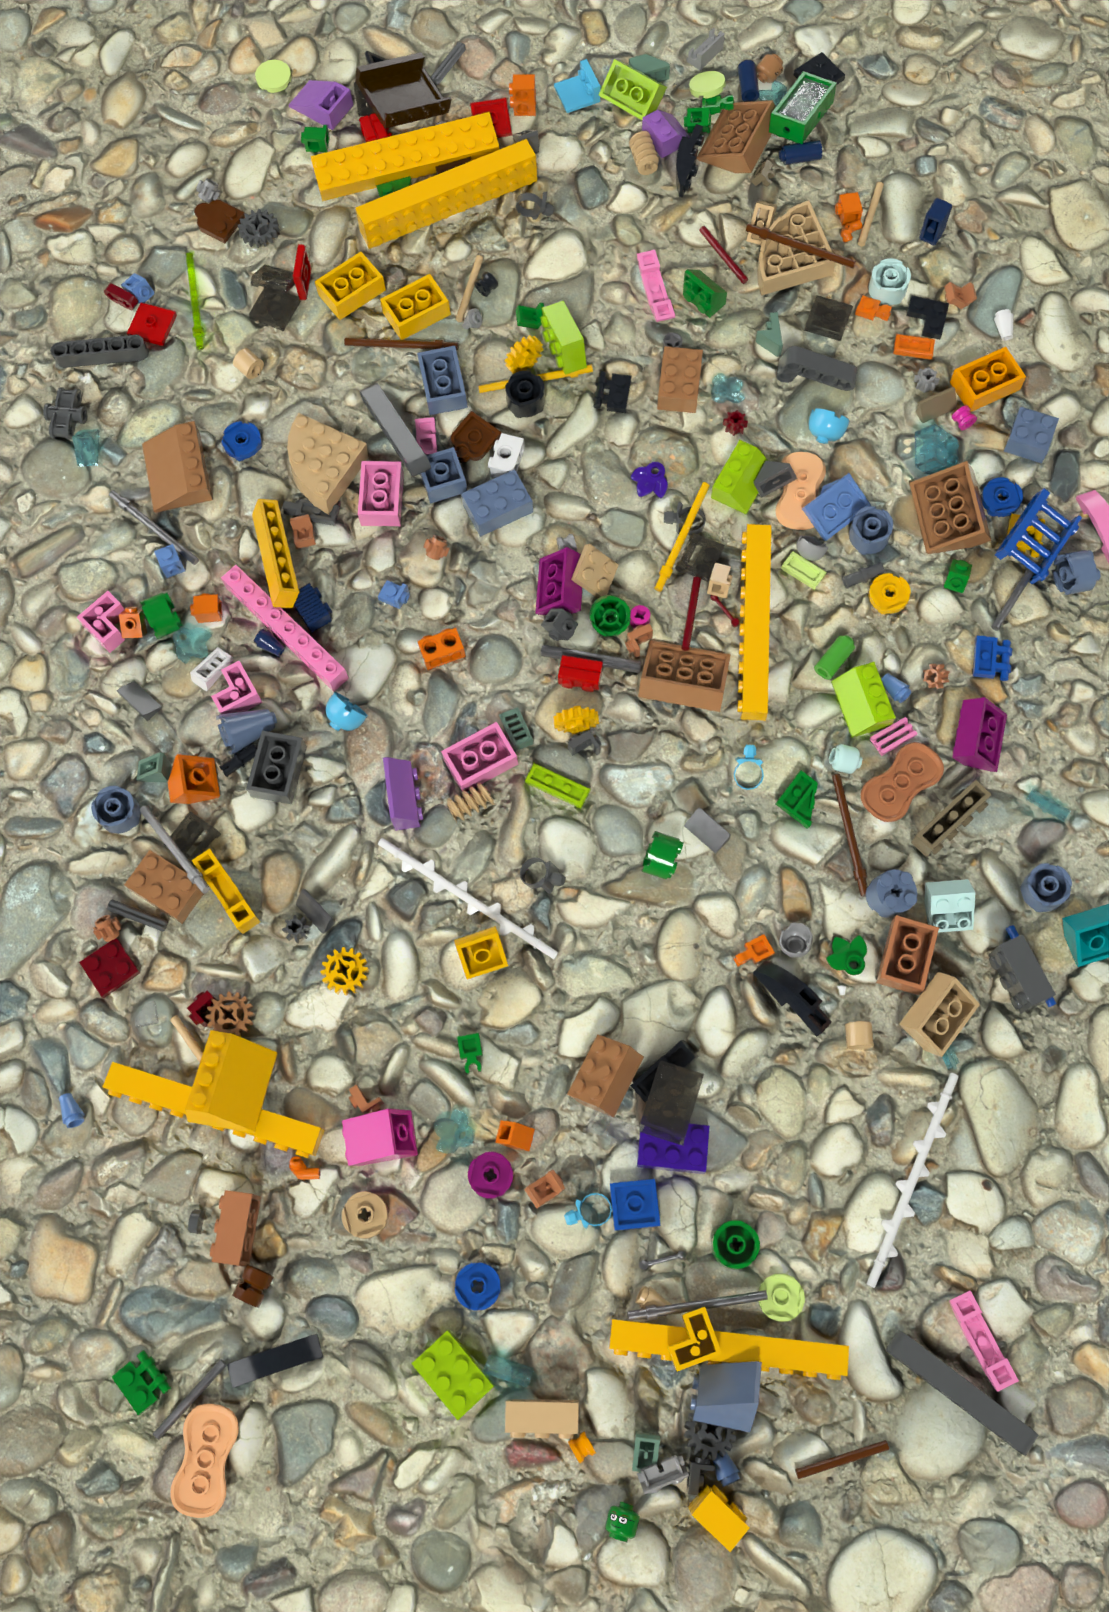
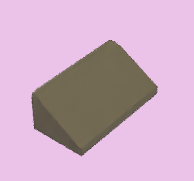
(937, 405)

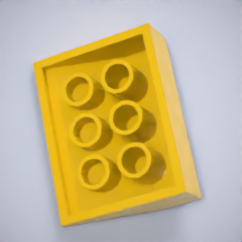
(230, 1083)

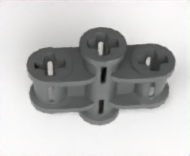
(65, 413)

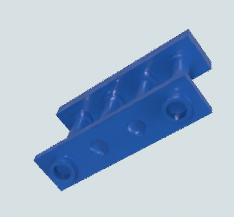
(1019, 533)

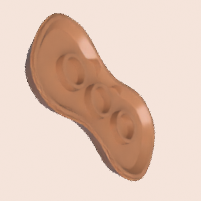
(892, 792)

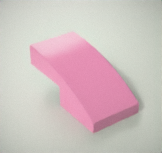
(426, 435)

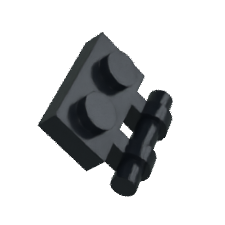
(618, 392)

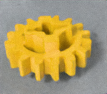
(524, 354)
(576, 719)
(337, 974)

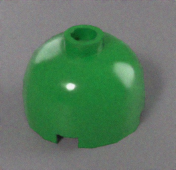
(610, 615)

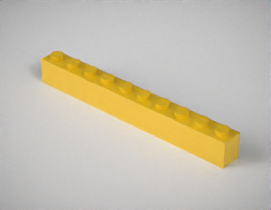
(756, 623)
(174, 1096)
(735, 1348)

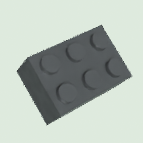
(276, 767)
(1021, 974)

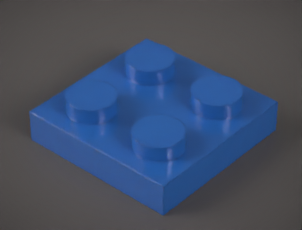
(634, 1204)

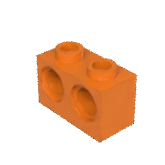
(523, 94)
(443, 653)

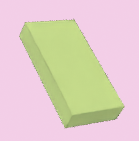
(803, 570)

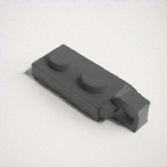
(305, 507)

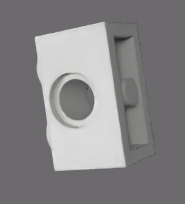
(506, 446)

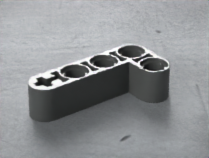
(817, 368)

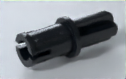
(239, 760)

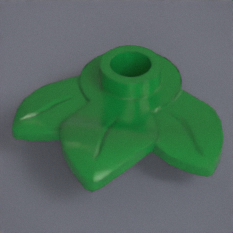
(848, 952)

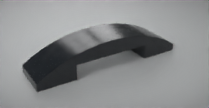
(274, 1360)

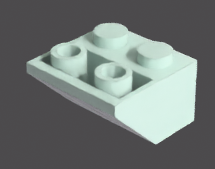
(950, 905)

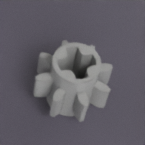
(208, 190)
(926, 380)

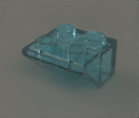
(935, 449)

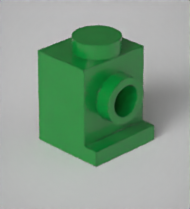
(698, 114)
(316, 139)

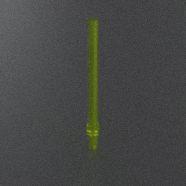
(198, 330)

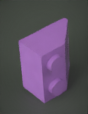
(664, 131)

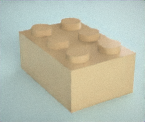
(939, 1014)
(542, 1418)

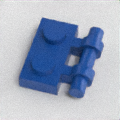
(985, 658)

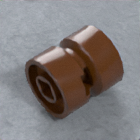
(253, 1285)

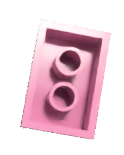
(380, 493)
(480, 757)

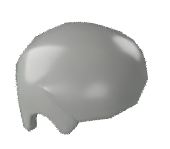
(810, 548)
(796, 940)

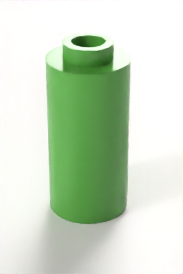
(834, 657)

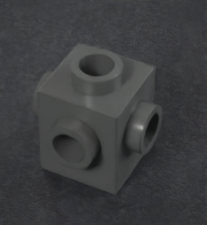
(559, 624)

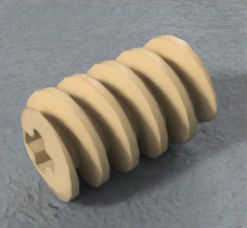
(644, 153)
(469, 802)

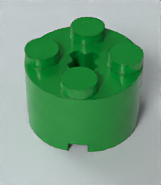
(160, 614)
(661, 855)
(741, 1233)

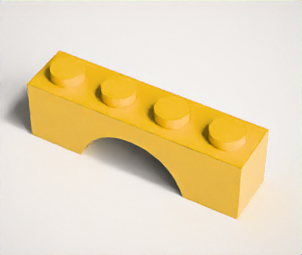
(226, 891)

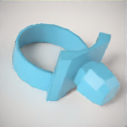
(749, 752)
(572, 1217)

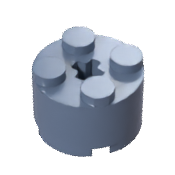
(870, 530)
(1076, 572)
(116, 809)
(891, 893)
(1045, 899)

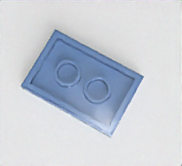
(836, 507)

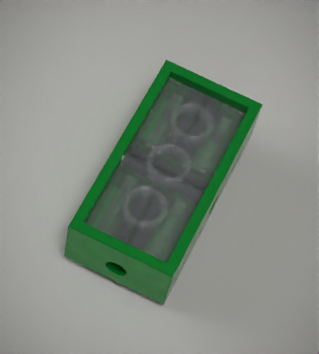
(802, 107)

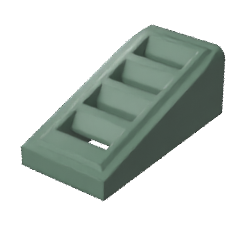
(522, 742)

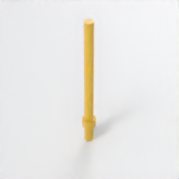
(545, 377)
(667, 570)

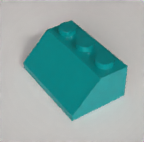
(1088, 935)

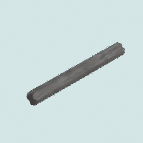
(608, 661)

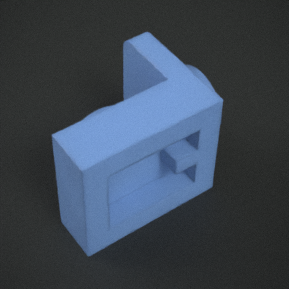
(138, 287)
(394, 594)

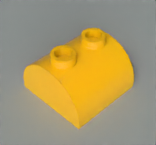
(481, 952)

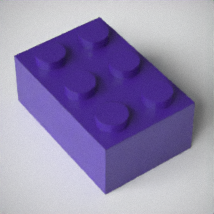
(669, 1156)

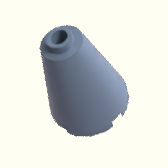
(244, 727)

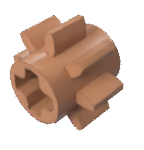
(436, 547)
(940, 672)
(107, 928)

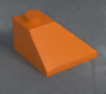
(193, 780)

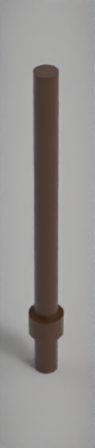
(765, 233)
(437, 344)
(859, 874)

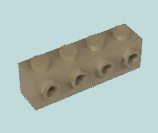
(947, 822)

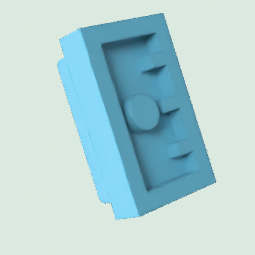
(579, 90)

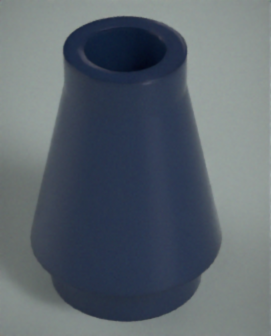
(268, 642)

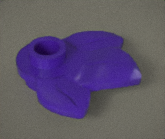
(650, 482)

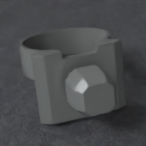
(540, 205)
(671, 517)
(551, 879)

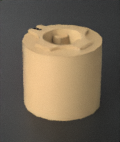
(248, 363)
(859, 1035)

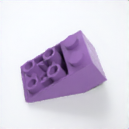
(323, 102)

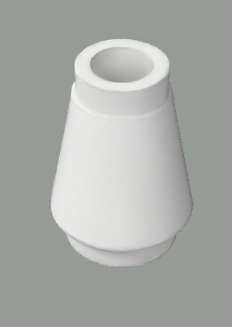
(1004, 324)

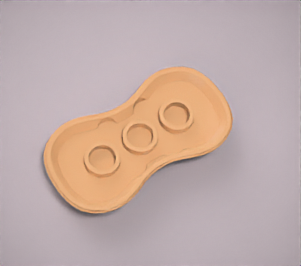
(810, 473)
(201, 1482)

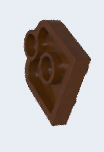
(218, 219)
(474, 438)

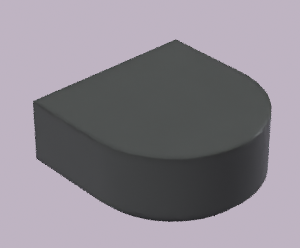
(196, 1221)

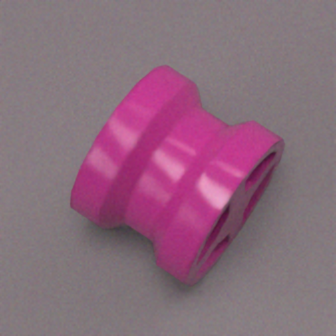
(964, 417)
(637, 620)

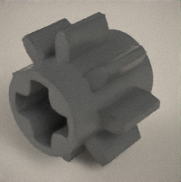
(291, 925)

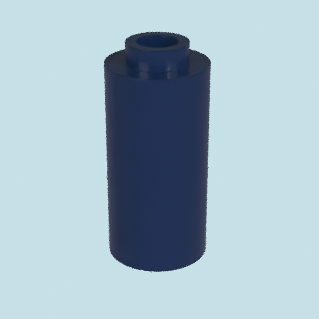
(748, 81)
(801, 152)

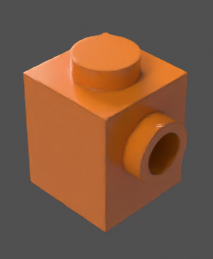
(849, 208)
(206, 608)
(132, 623)
(519, 1137)

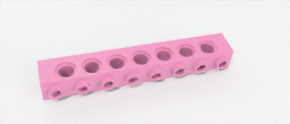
(285, 628)

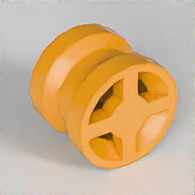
(582, 1447)

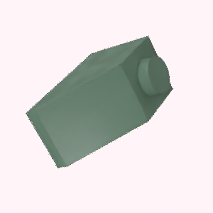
(651, 66)

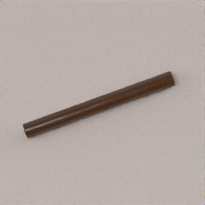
(842, 1459)

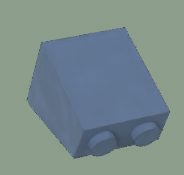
(727, 1394)

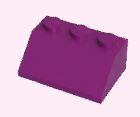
(555, 585)
(979, 734)

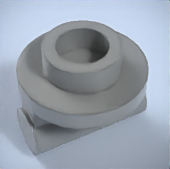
(473, 319)

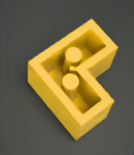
(701, 1343)

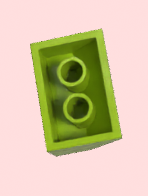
(736, 481)
(863, 700)

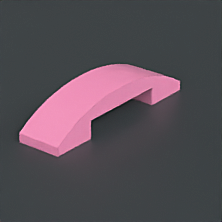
(654, 286)
(1098, 511)
(982, 1342)

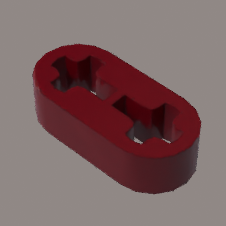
(121, 296)

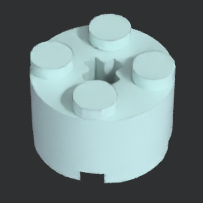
(889, 282)

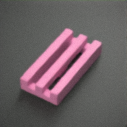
(907, 727)

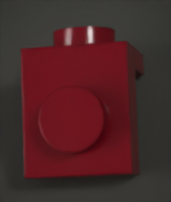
(199, 1006)

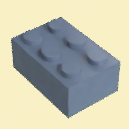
(442, 380)
(497, 502)

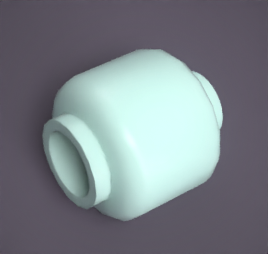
(845, 759)

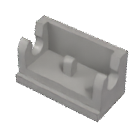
(707, 50)

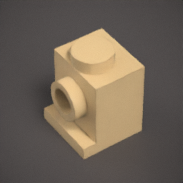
(720, 581)

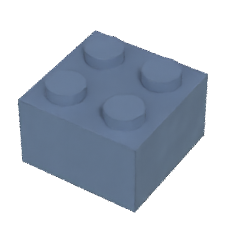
(1031, 434)
(445, 476)

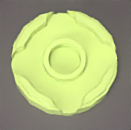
(273, 76)
(707, 84)
(784, 1297)

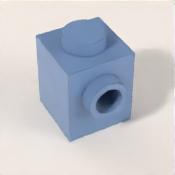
(169, 561)

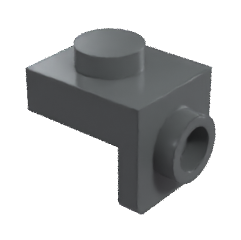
(580, 742)

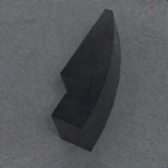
(679, 1055)

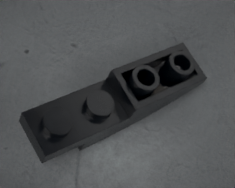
(686, 159)
(791, 990)

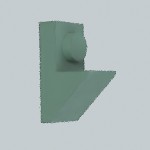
(771, 337)

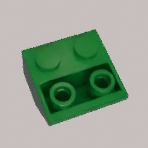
(703, 292)

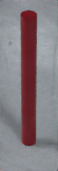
(723, 254)
(691, 613)

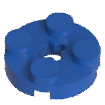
(244, 450)
(999, 507)
(464, 1286)

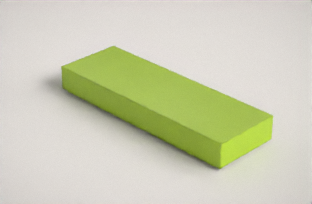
(557, 785)

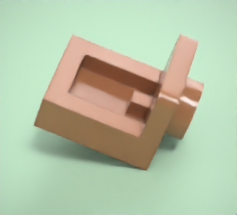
(960, 296)
(303, 531)
(639, 635)
(358, 1100)
(545, 1188)

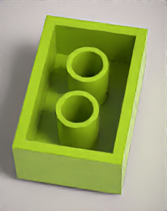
(632, 90)
(563, 337)
(453, 1374)

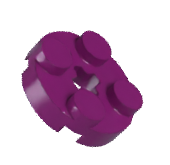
(483, 1164)

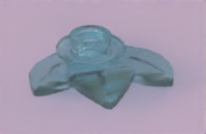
(776, 93)
(727, 389)
(193, 645)
(450, 1132)

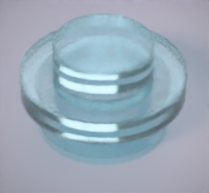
(950, 1059)

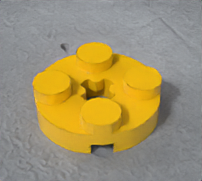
(894, 584)

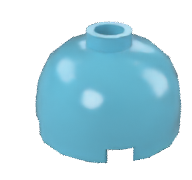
(827, 425)
(343, 713)

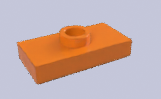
(914, 346)

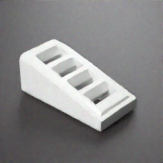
(204, 679)

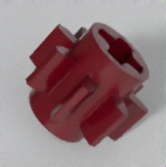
(735, 423)

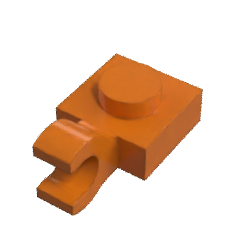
(870, 307)
(756, 949)

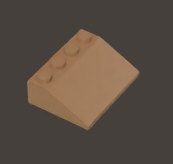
(738, 137)
(177, 468)
(950, 509)
(684, 677)

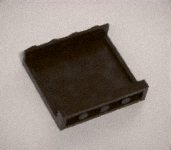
(401, 90)

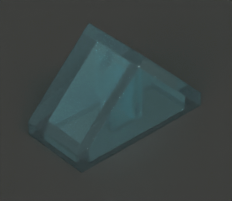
(86, 447)

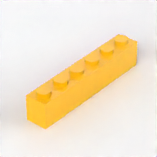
(275, 553)

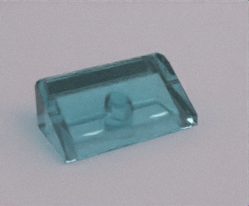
(508, 1370)

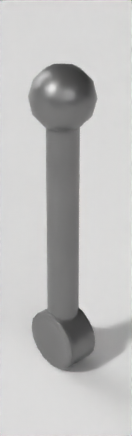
(644, 1264)

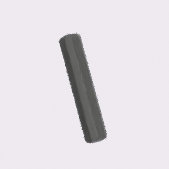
(448, 63)
(137, 915)

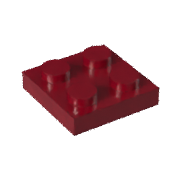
(109, 967)

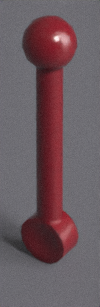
(734, 621)

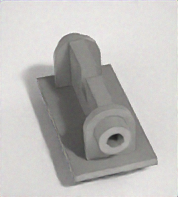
(673, 1472)

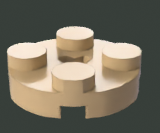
(353, 1209)

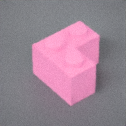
(100, 621)
(240, 695)

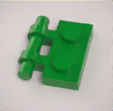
(134, 1385)

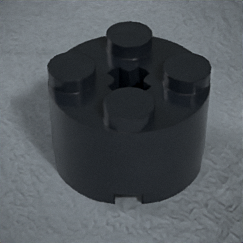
(525, 394)

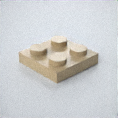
(594, 571)

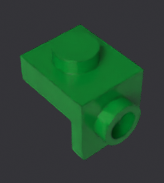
(529, 316)
(958, 575)

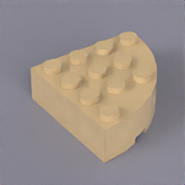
(785, 266)
(323, 460)

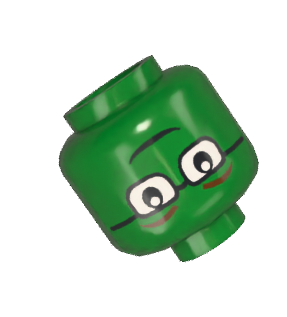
(622, 1522)

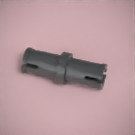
(863, 575)

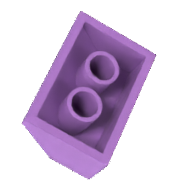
(402, 793)

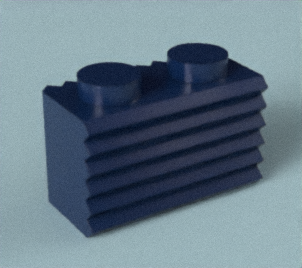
(935, 221)
(311, 608)

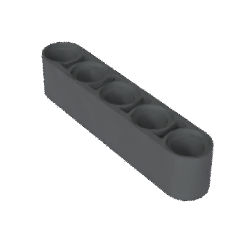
(99, 351)

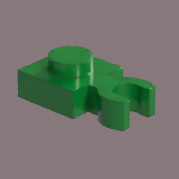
(717, 103)
(470, 1049)

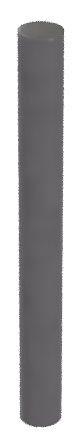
(1012, 600)
(189, 1399)

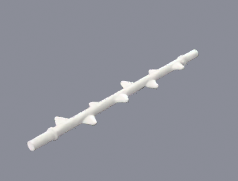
(474, 904)
(907, 1186)

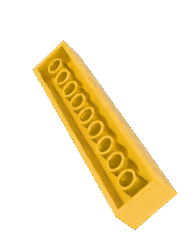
(402, 155)
(447, 194)

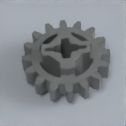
(258, 228)
(714, 1441)

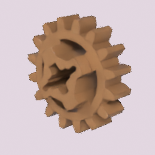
(235, 1009)

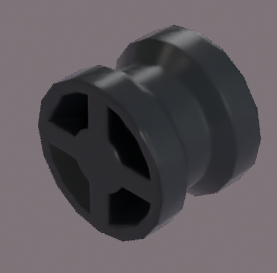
(486, 284)

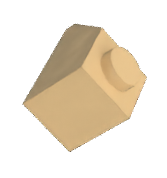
(762, 217)

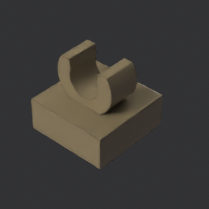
(763, 174)

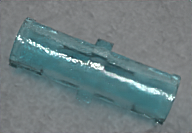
(1048, 805)

